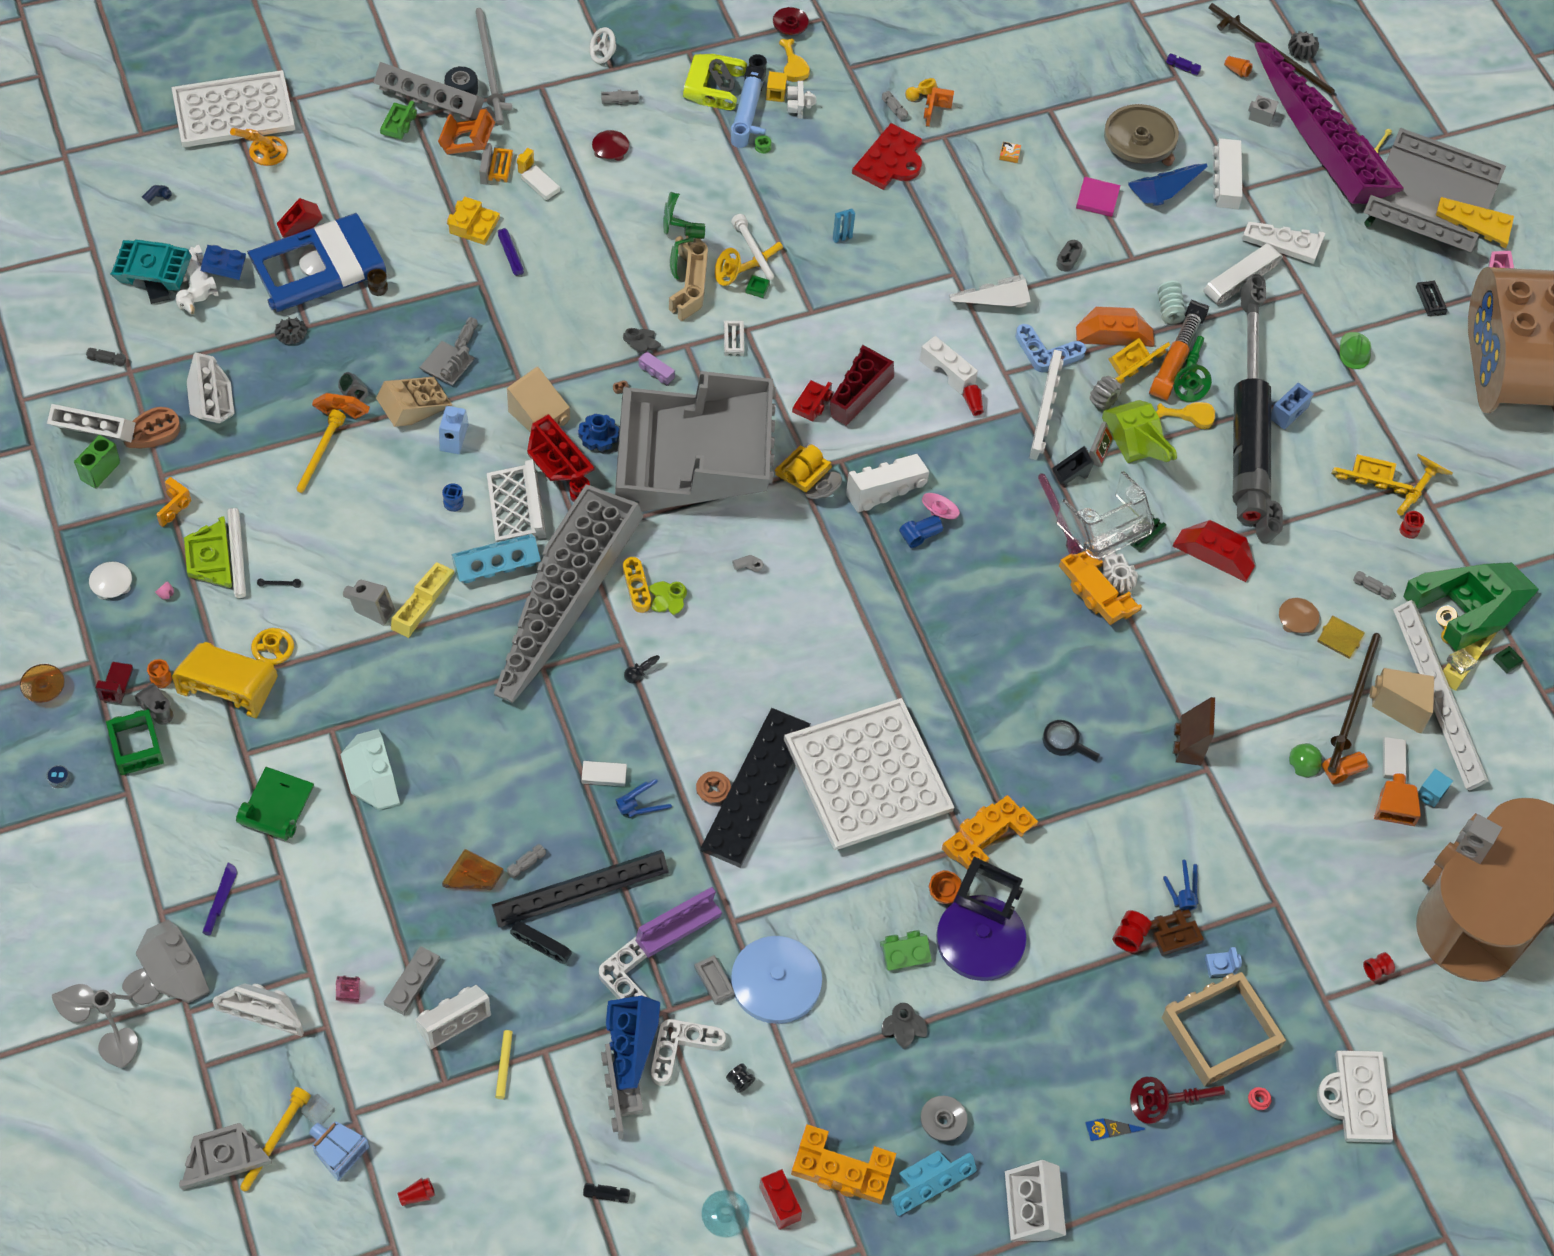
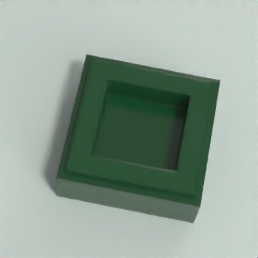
(1508, 659)

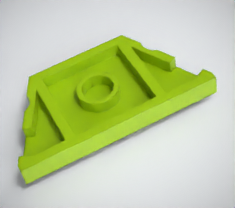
(209, 554)

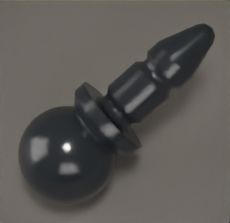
(633, 674)

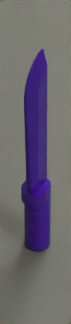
(220, 898)

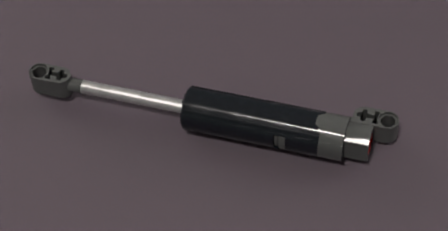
(1253, 430)

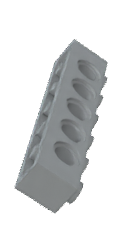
(385, 78)

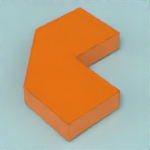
(348, 404)

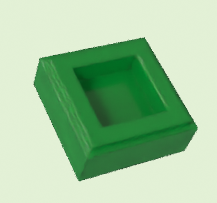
(757, 286)

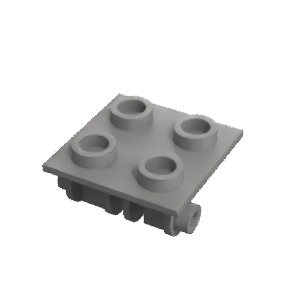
(447, 362)

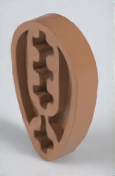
(160, 435)

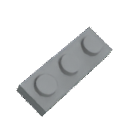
(412, 980)

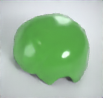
(1306, 759)

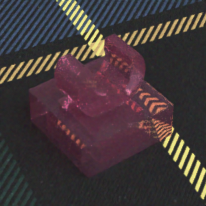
(348, 988)

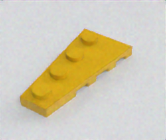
(1484, 221)

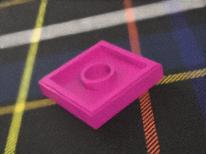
(1098, 196)

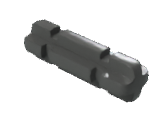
(106, 356)

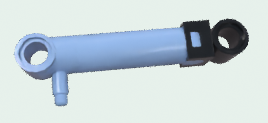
(748, 102)

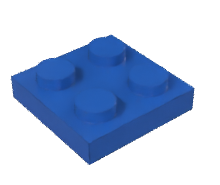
(223, 262)

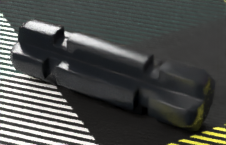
(606, 1192)

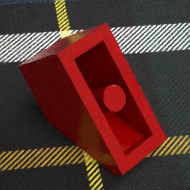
(299, 218)

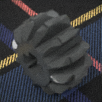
(1303, 45)

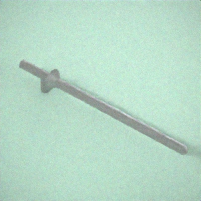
(495, 99)

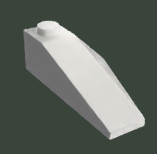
(1008, 292)

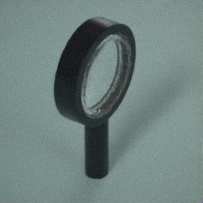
(1063, 738)

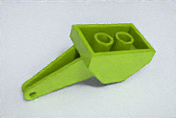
(1138, 432)

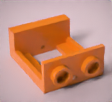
(479, 128)

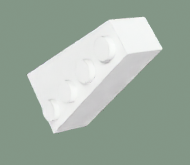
(885, 482)

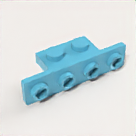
(930, 1178)

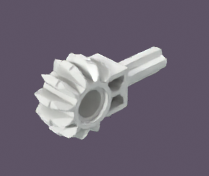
(1119, 572)

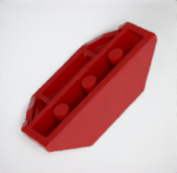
(556, 452)
(1218, 548)

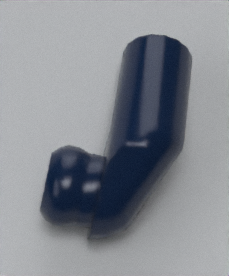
(157, 191)

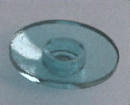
(725, 1224)

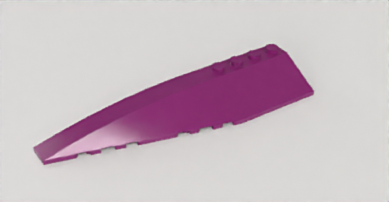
(1340, 150)

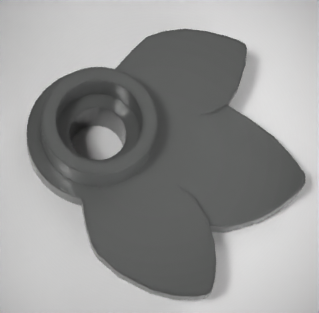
(641, 339)
(904, 1028)

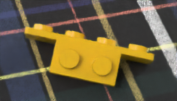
(1132, 357)
(1373, 471)

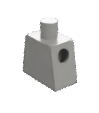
(370, 600)

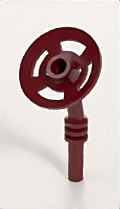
(1162, 1101)

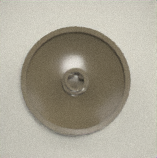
(1141, 133)

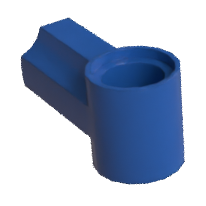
(917, 532)

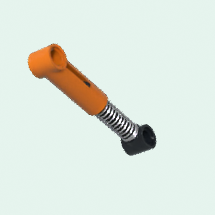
(1178, 351)

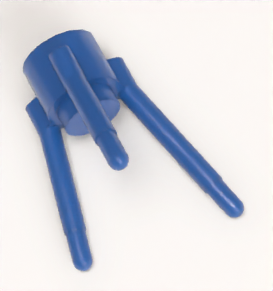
(627, 803)
(1187, 898)

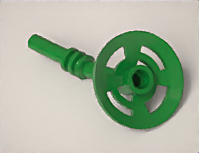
(1190, 380)

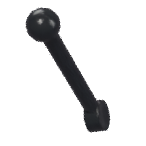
(296, 582)

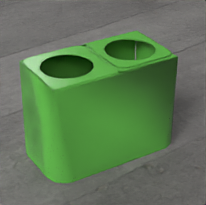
(102, 466)

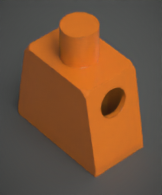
(1398, 802)

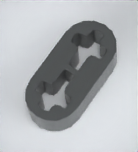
(725, 73)
(1066, 254)

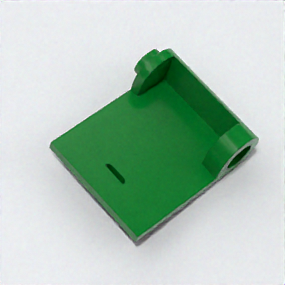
(275, 804)

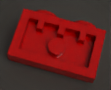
(812, 400)

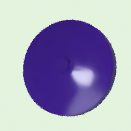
(979, 945)

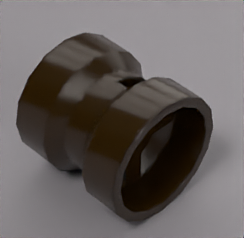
(377, 282)

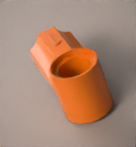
(1347, 766)

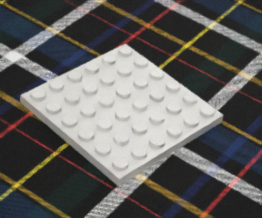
(868, 773)

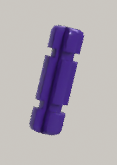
(1183, 64)

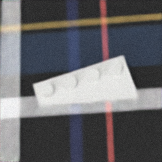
(1296, 244)

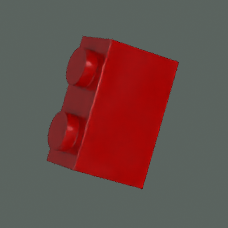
(780, 1199)

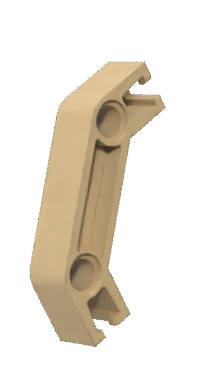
(692, 295)

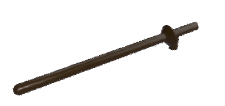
(1236, 24)
(1341, 742)

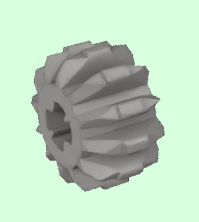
(1105, 392)

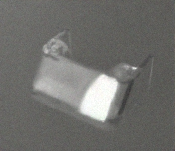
(1109, 532)

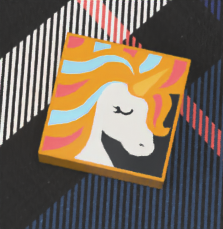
(1010, 152)

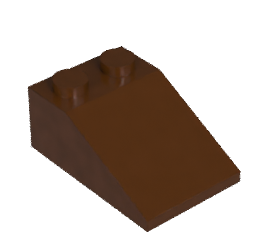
(1195, 733)

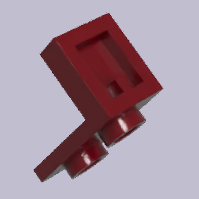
(115, 684)

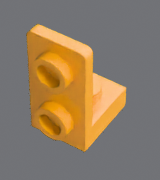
(180, 500)

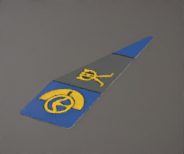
(1108, 1128)

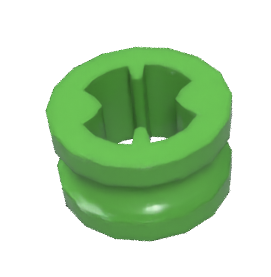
(760, 146)

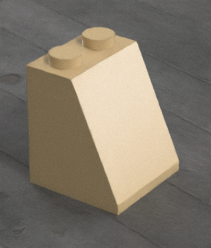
(534, 398)
(1404, 697)

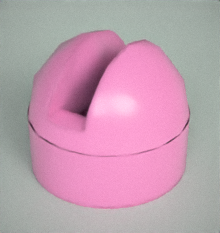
(165, 591)

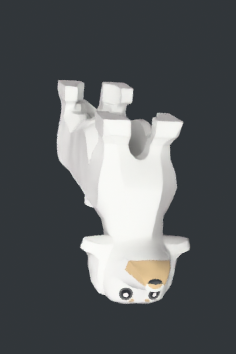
(199, 284)

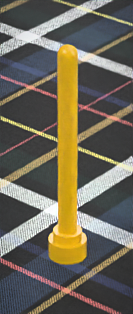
(335, 419)
(298, 1098)

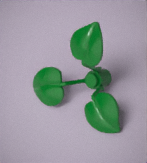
(692, 230)

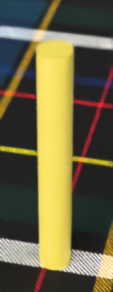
(503, 1065)

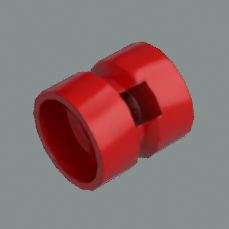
(1131, 931)

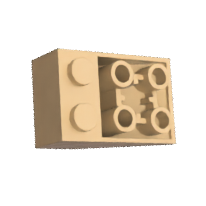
(411, 400)

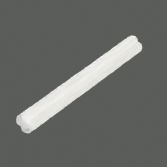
(236, 553)

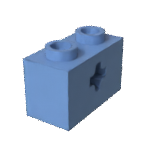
(1291, 405)

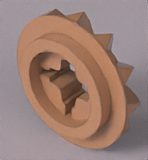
(713, 778)

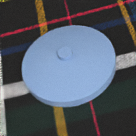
(776, 979)

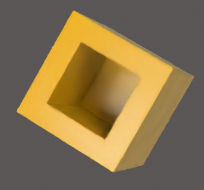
(776, 86)

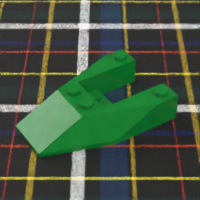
(1485, 592)

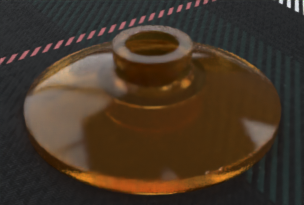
(39, 676)

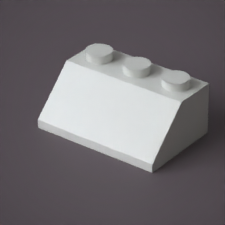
(453, 1016)
(1035, 1202)

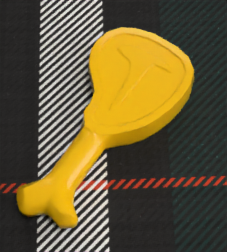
(796, 67)
(1198, 413)

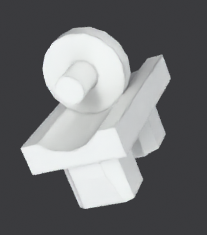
(796, 106)

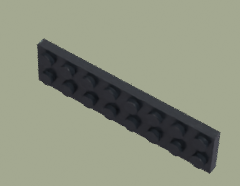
(753, 790)

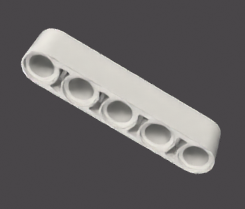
(1232, 279)

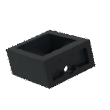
(996, 874)

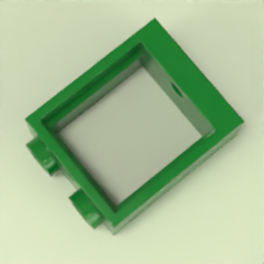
(141, 759)

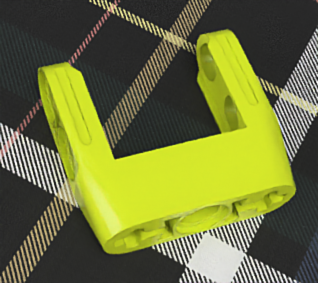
(698, 76)

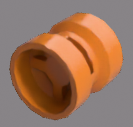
(159, 673)

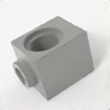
(1262, 110)

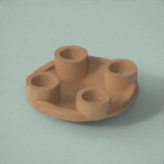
(1298, 616)

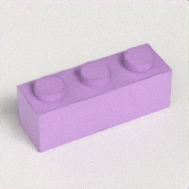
(656, 368)

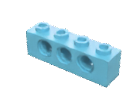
(464, 559)

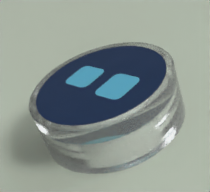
(58, 776)

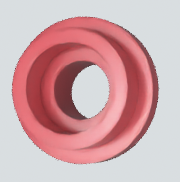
(1262, 1093)

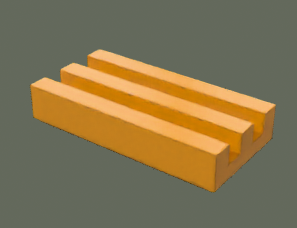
(499, 175)

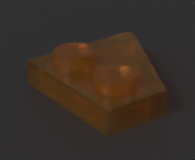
(472, 873)

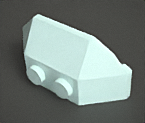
(370, 770)

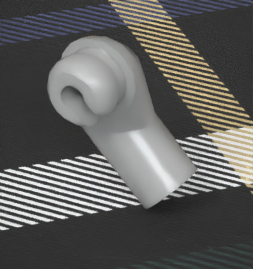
(750, 562)

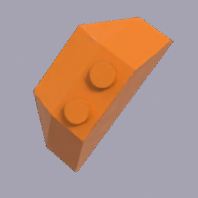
(1114, 327)

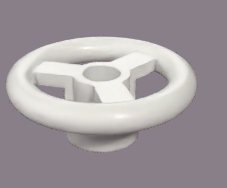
(606, 46)

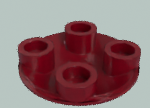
(610, 145)

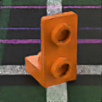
(940, 98)

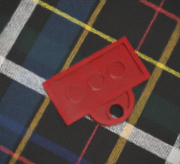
(890, 158)

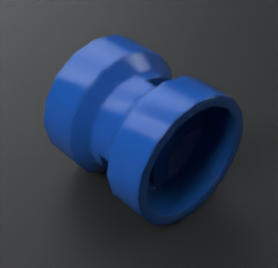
(453, 497)

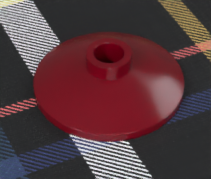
(790, 21)

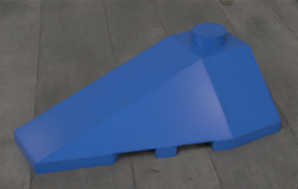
(632, 1031)

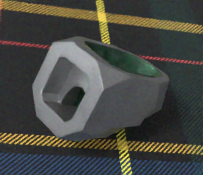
(352, 386)

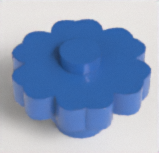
(598, 432)

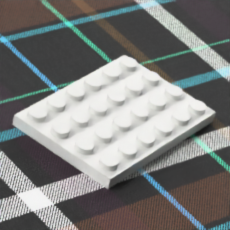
(246, 102)

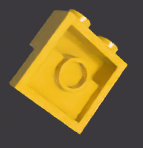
(472, 220)

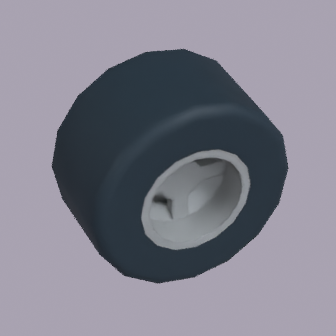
(462, 79)

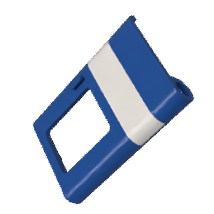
(344, 250)

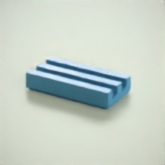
(847, 225)

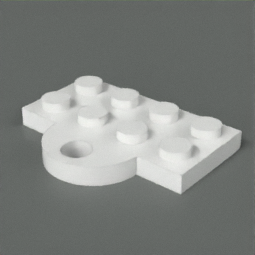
(1359, 1096)

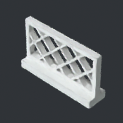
(533, 502)

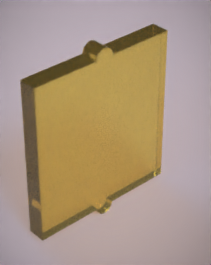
(1340, 637)

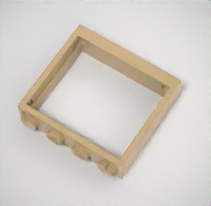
(1205, 1073)

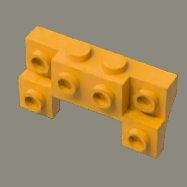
(1095, 589)
(985, 828)
(840, 1171)

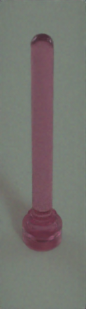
(1072, 546)

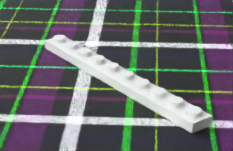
(1444, 702)

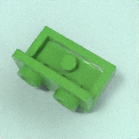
(398, 120)
(906, 950)

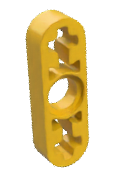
(634, 592)

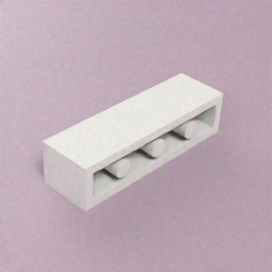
(1228, 173)
(91, 423)

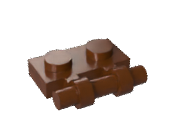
(1177, 937)

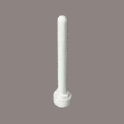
(740, 224)

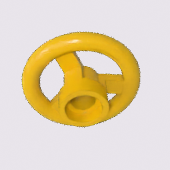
(272, 636)

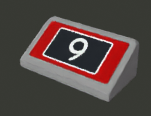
(1101, 444)

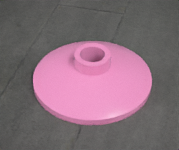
(940, 506)

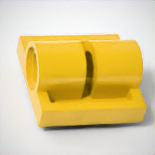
(804, 467)

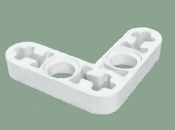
(620, 970)
(679, 1037)

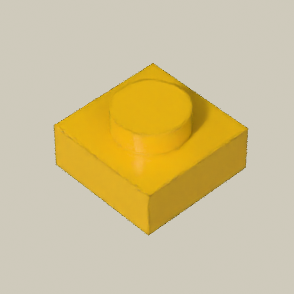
(525, 160)

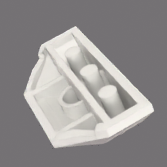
(209, 390)
(260, 1006)

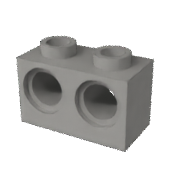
(1477, 838)

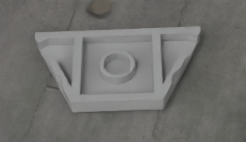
(221, 1155)

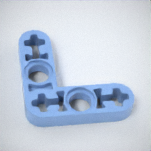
(1045, 355)

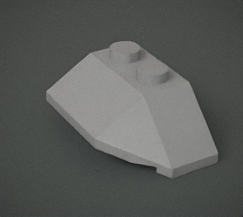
(171, 963)

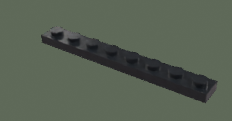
(579, 888)

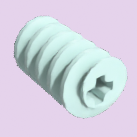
(1171, 302)

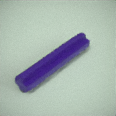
(510, 251)

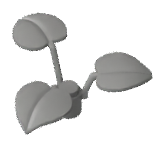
(77, 1000)

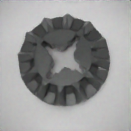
(298, 333)

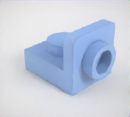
(1223, 963)

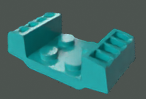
(152, 263)

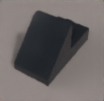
(1076, 464)

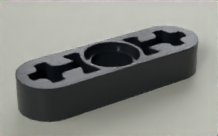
(541, 942)

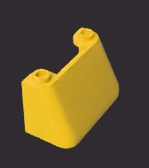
(226, 676)

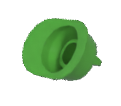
(1355, 350)

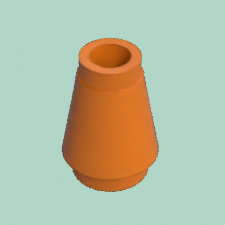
(1240, 66)

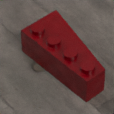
(861, 384)

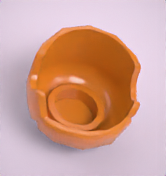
(944, 886)

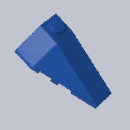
(1166, 184)

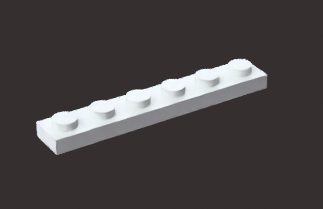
(1045, 411)

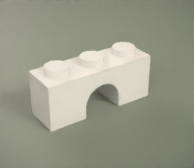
(959, 371)

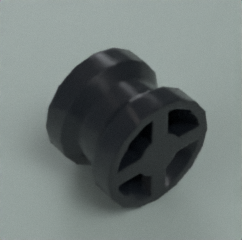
(740, 1078)

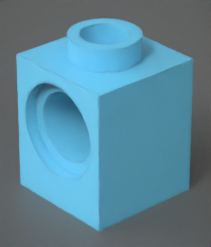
(1434, 788)

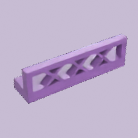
(678, 922)

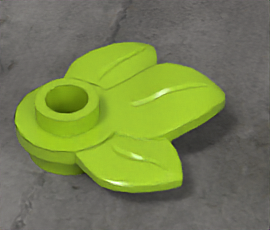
(665, 596)

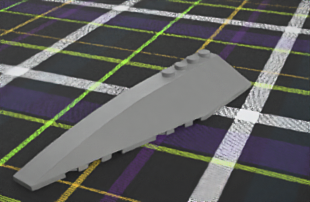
(566, 580)

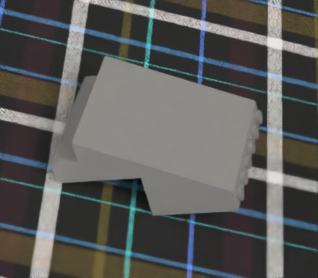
(697, 445)

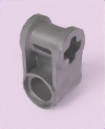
(156, 702)

